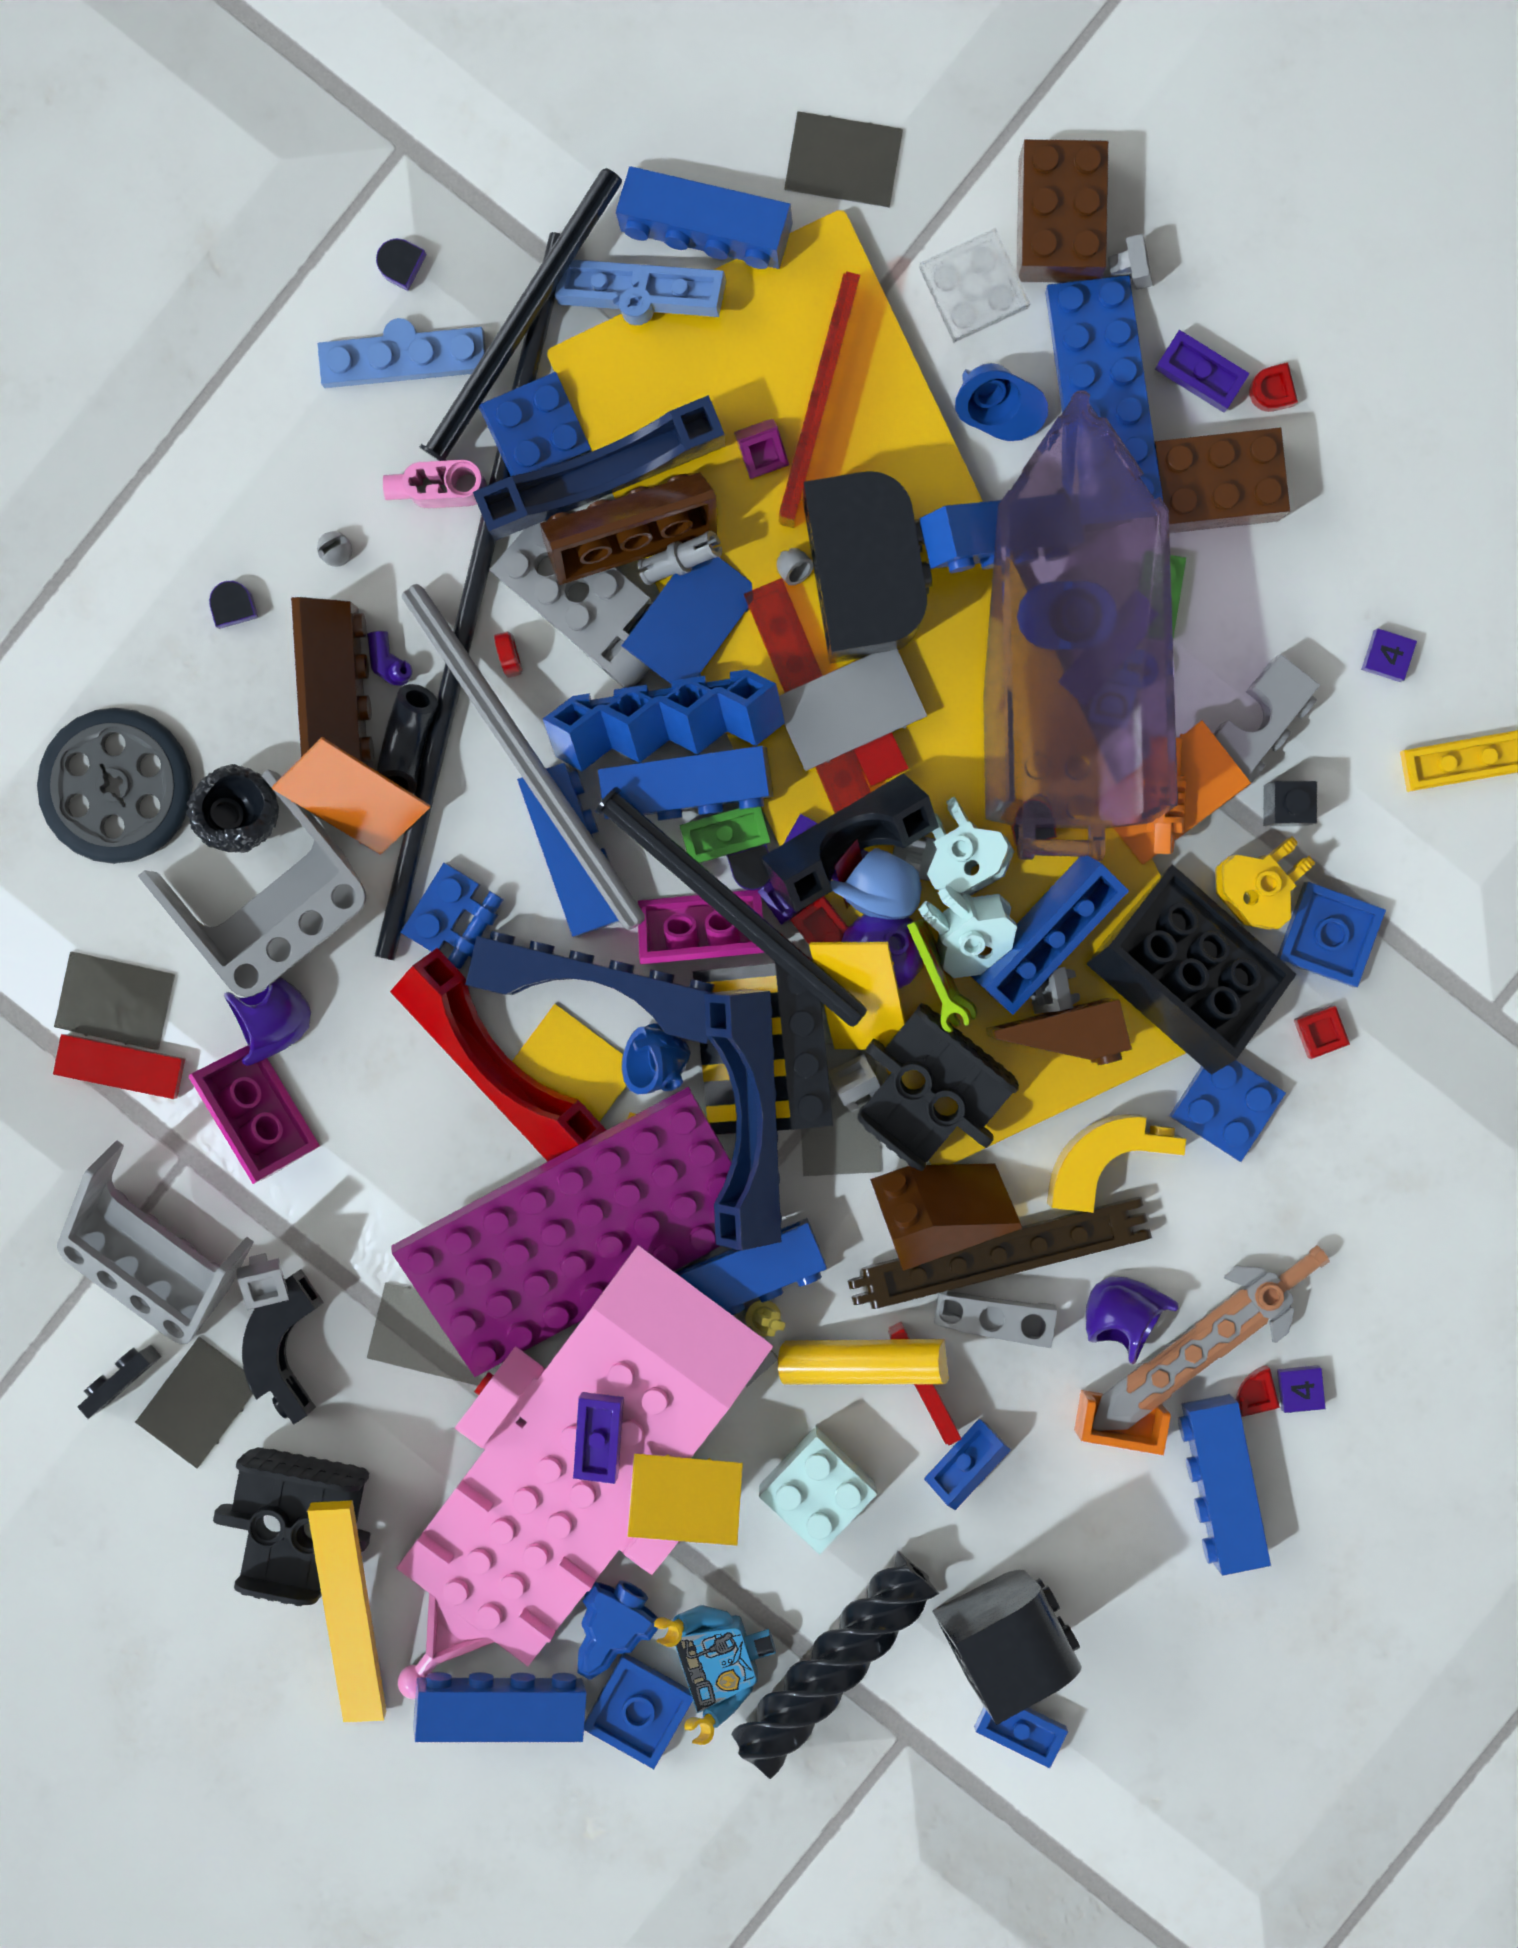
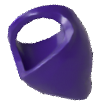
(270, 1019)
(1125, 1313)

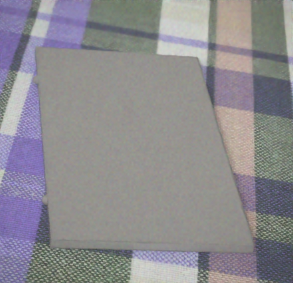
(850, 707)

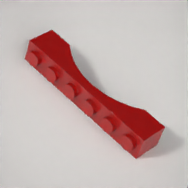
(442, 1005)

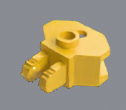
(1263, 882)

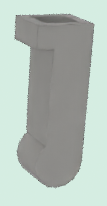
(997, 1318)

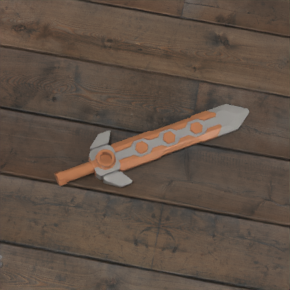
(1212, 1338)

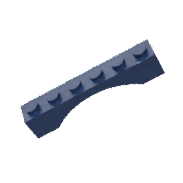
(655, 448)
(511, 968)
(749, 1201)

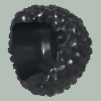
(233, 809)

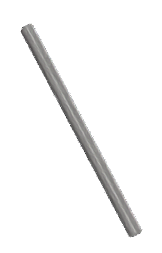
(523, 757)

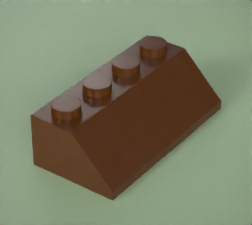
(629, 527)
(331, 675)

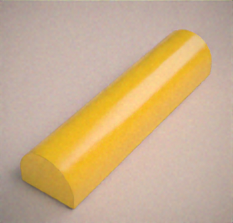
(863, 1362)

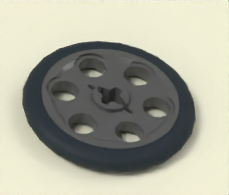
(88, 736)

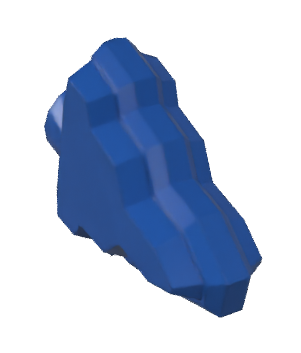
(612, 1625)

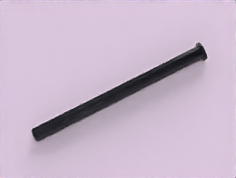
(523, 315)
(731, 907)

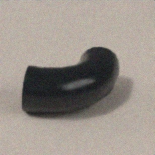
(407, 735)

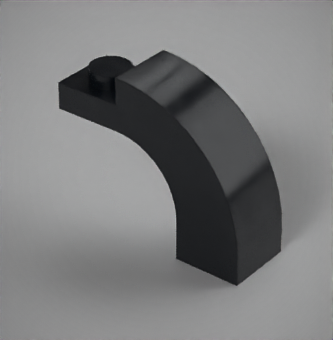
(265, 1349)

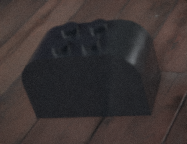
(866, 563)
(1010, 1642)

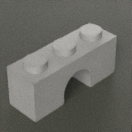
(1282, 694)

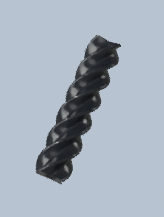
(837, 1665)

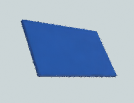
(689, 620)

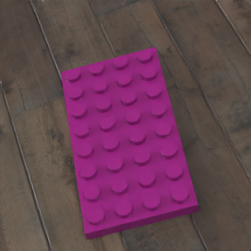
(557, 1236)

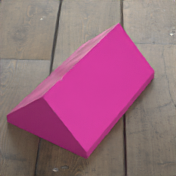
(691, 930)
(254, 1114)

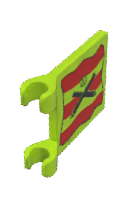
(951, 999)

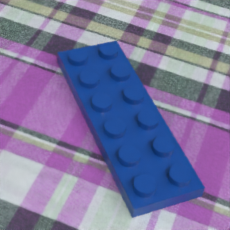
(1101, 354)

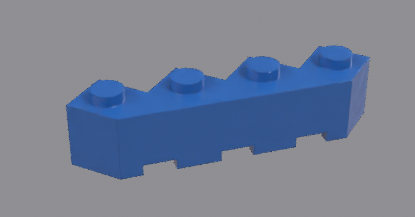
(643, 720)

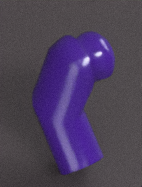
(384, 663)

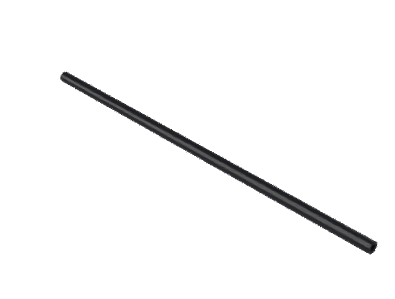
(449, 686)

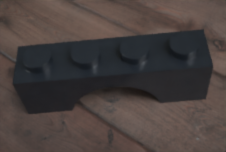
(887, 816)

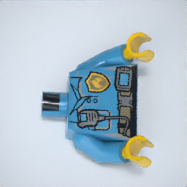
(715, 1661)

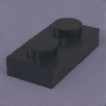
(105, 1390)

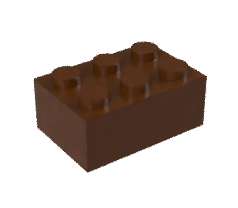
(1062, 210)
(1223, 479)

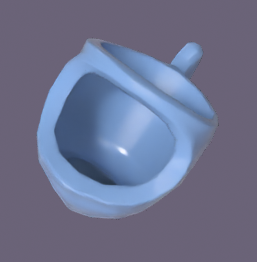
(882, 886)

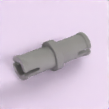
(679, 558)

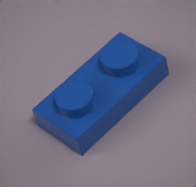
(967, 1464)
(1026, 1734)

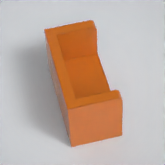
(1146, 1435)

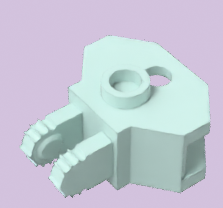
(965, 849)
(968, 928)

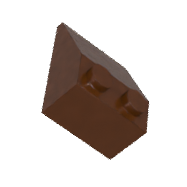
(1085, 1031)
(943, 1209)

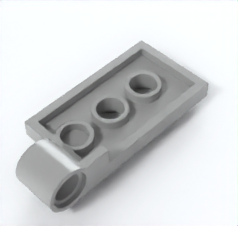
(593, 625)

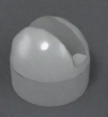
(338, 555)
(794, 566)

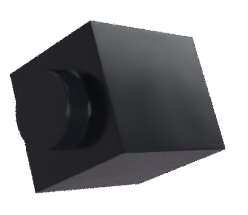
(1290, 803)

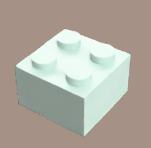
(817, 1490)

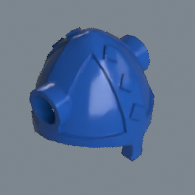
(654, 1060)

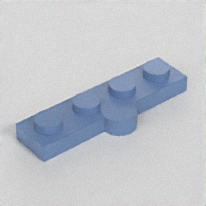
(642, 289)
(400, 355)

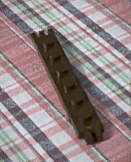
(1009, 1254)

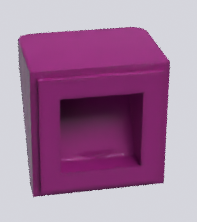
(761, 448)

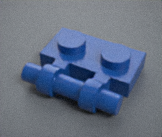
(442, 908)

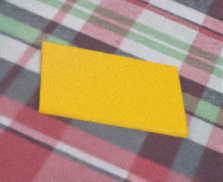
(573, 1062)
(685, 1499)

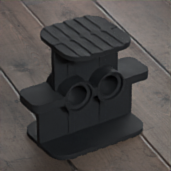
(952, 1068)
(283, 1485)

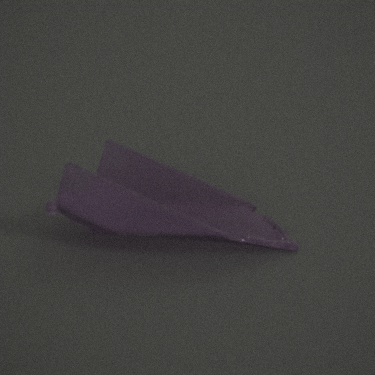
(1079, 645)

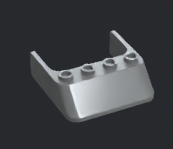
(279, 922)
(140, 1259)

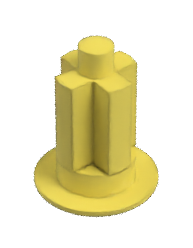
(764, 1318)

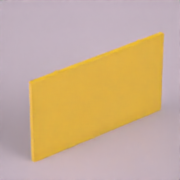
(869, 976)

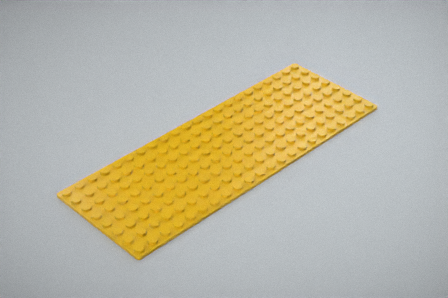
(883, 419)

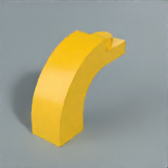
(1089, 1151)

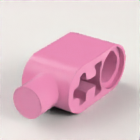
(405, 485)

